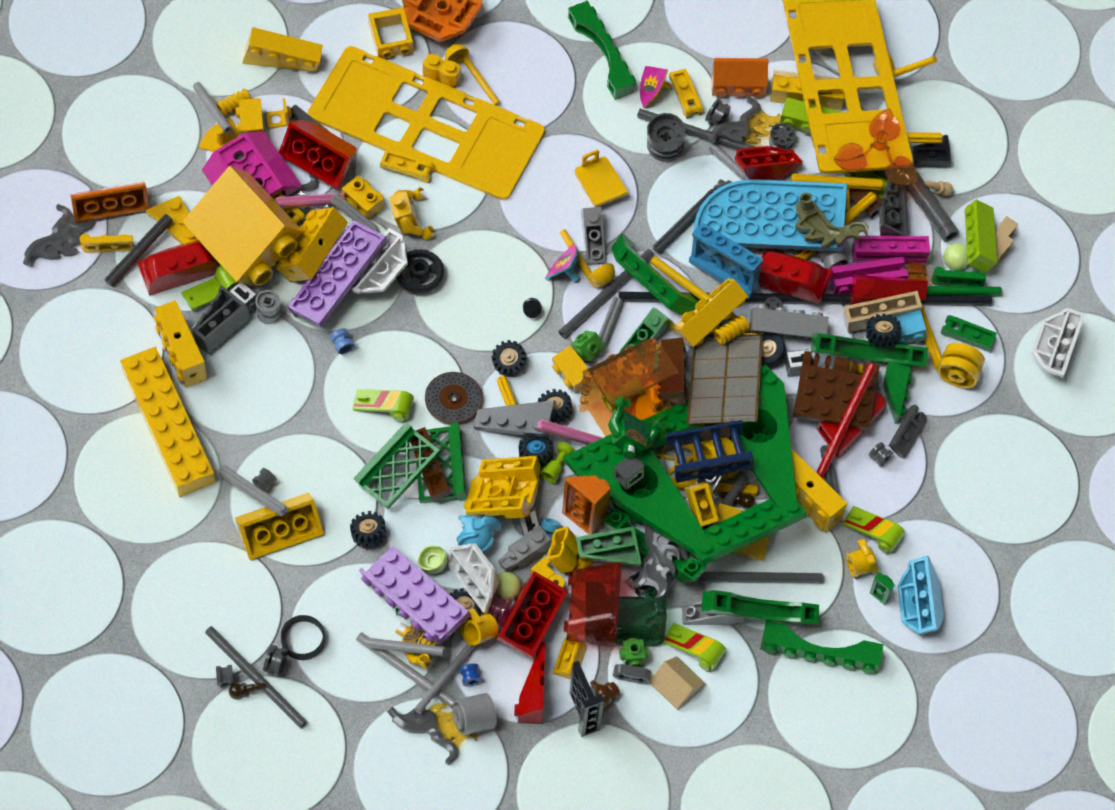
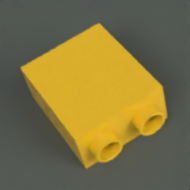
(243, 227)

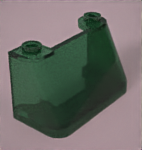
(641, 619)

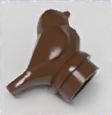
(608, 691)

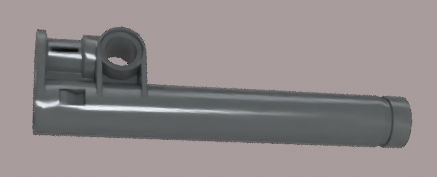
(930, 207)

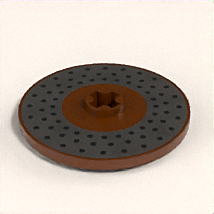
(439, 400)

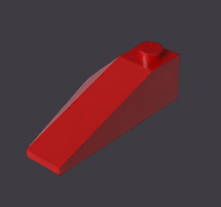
(871, 288)
(532, 694)

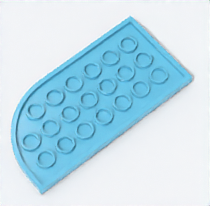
(765, 212)

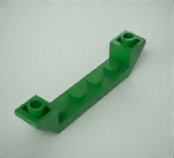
(650, 278)
(686, 570)

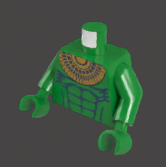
(630, 432)

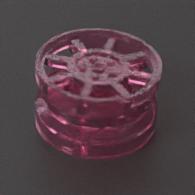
(499, 608)

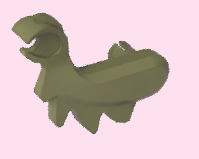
(820, 229)

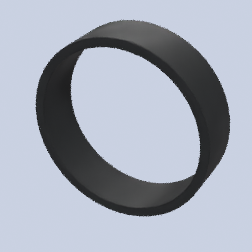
(303, 618)

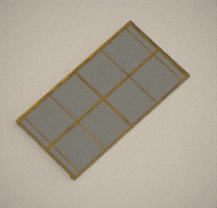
(725, 380)

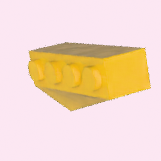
(709, 312)

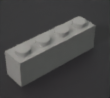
(787, 324)

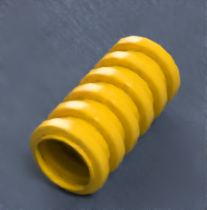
(229, 104)
(731, 330)

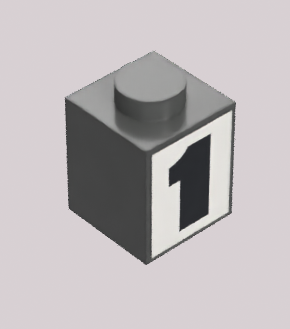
(245, 294)
(793, 362)
(629, 472)
(527, 523)

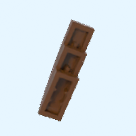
(433, 474)

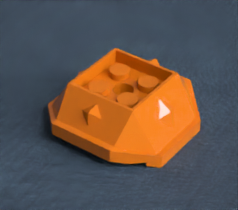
(441, 18)

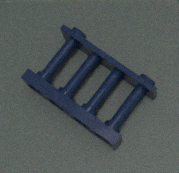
(714, 466)

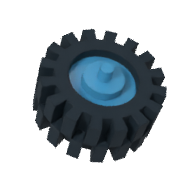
(537, 447)

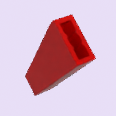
(852, 435)

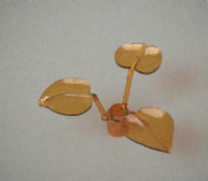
(883, 129)

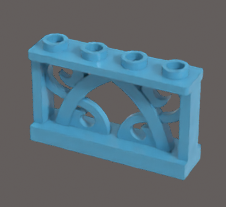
(709, 243)

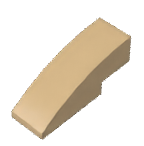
(1003, 239)

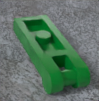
(957, 277)
(968, 332)

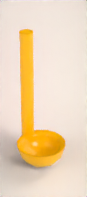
(459, 54)
(908, 68)
(600, 276)

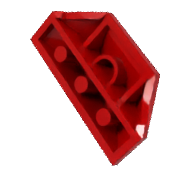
(766, 162)

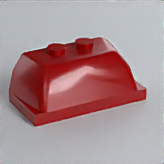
(317, 151)
(177, 267)
(794, 276)
(531, 614)

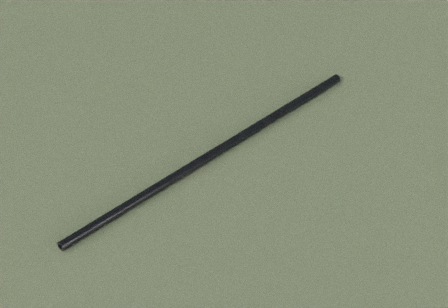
(827, 298)

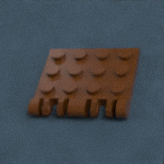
(826, 392)

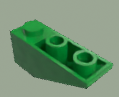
(650, 328)
(894, 387)

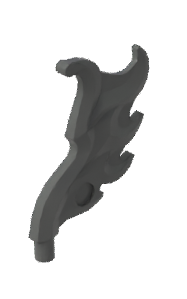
(64, 236)
(657, 563)

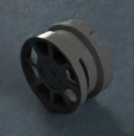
(718, 113)
(782, 137)
(275, 660)

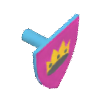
(565, 263)

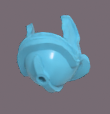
(478, 531)

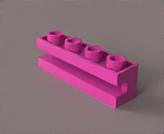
(913, 248)
(843, 274)

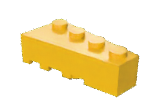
(281, 51)

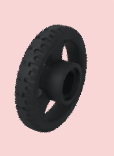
(417, 278)

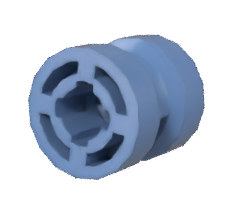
(341, 340)

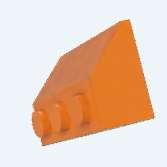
(739, 77)

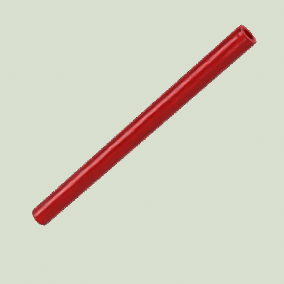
(846, 420)

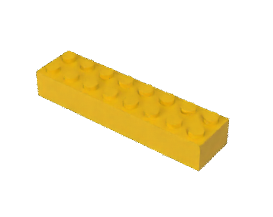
(167, 421)

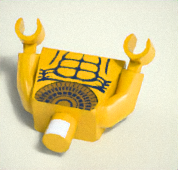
(405, 213)
(413, 636)

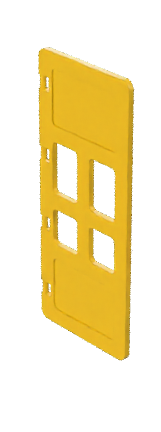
(839, 26)
(488, 153)

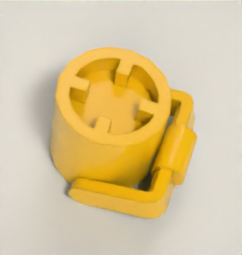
(861, 560)
(478, 628)

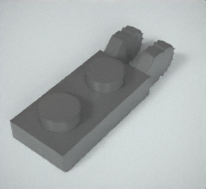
(907, 431)

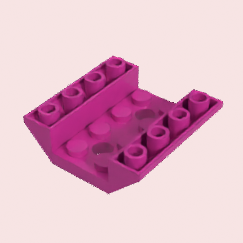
(259, 159)

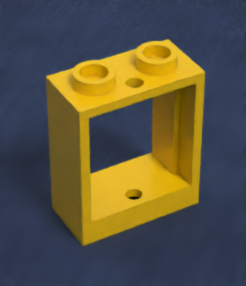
(385, 19)

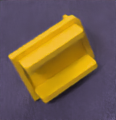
(599, 179)

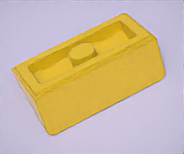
(569, 653)

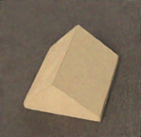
(676, 682)

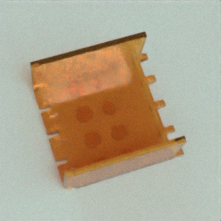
(623, 376)

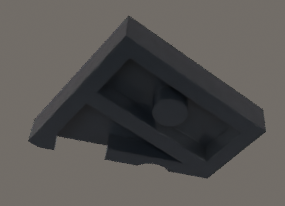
(932, 153)

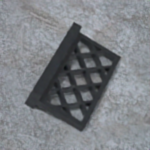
(587, 705)

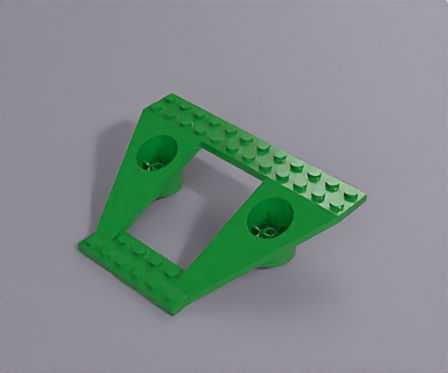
(662, 507)

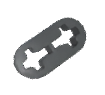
(632, 674)

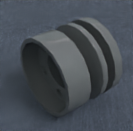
(665, 128)

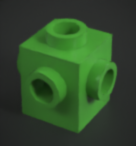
(588, 345)
(633, 652)

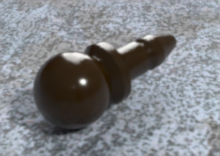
(746, 500)
(237, 691)

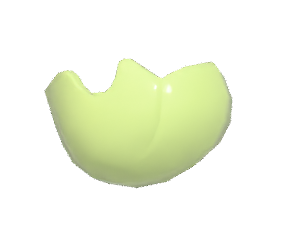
(956, 256)
(432, 559)
(508, 586)

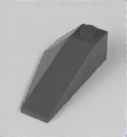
(893, 211)

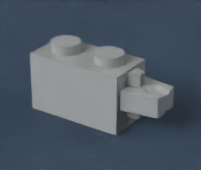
(526, 549)

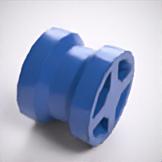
(470, 674)

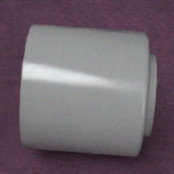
(474, 714)

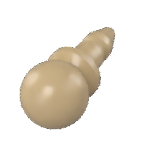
(940, 187)

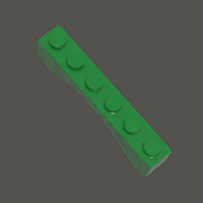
(585, 21)
(862, 349)
(760, 609)
(861, 656)

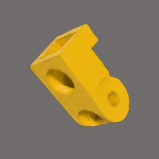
(543, 569)

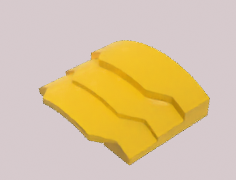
(504, 487)

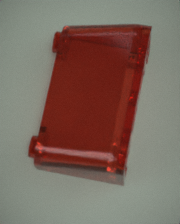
(594, 604)

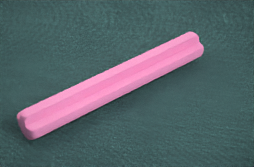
(304, 201)
(567, 432)

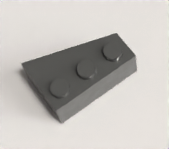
(220, 320)

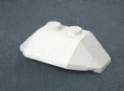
(384, 266)
(1057, 340)
(474, 573)

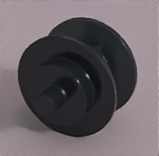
(532, 307)

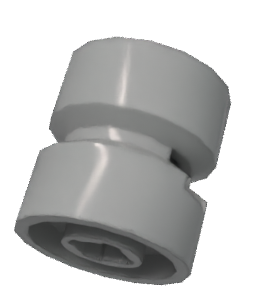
(832, 258)
(268, 307)

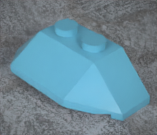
(920, 596)

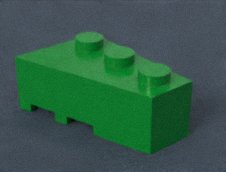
(611, 546)

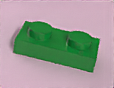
(882, 588)

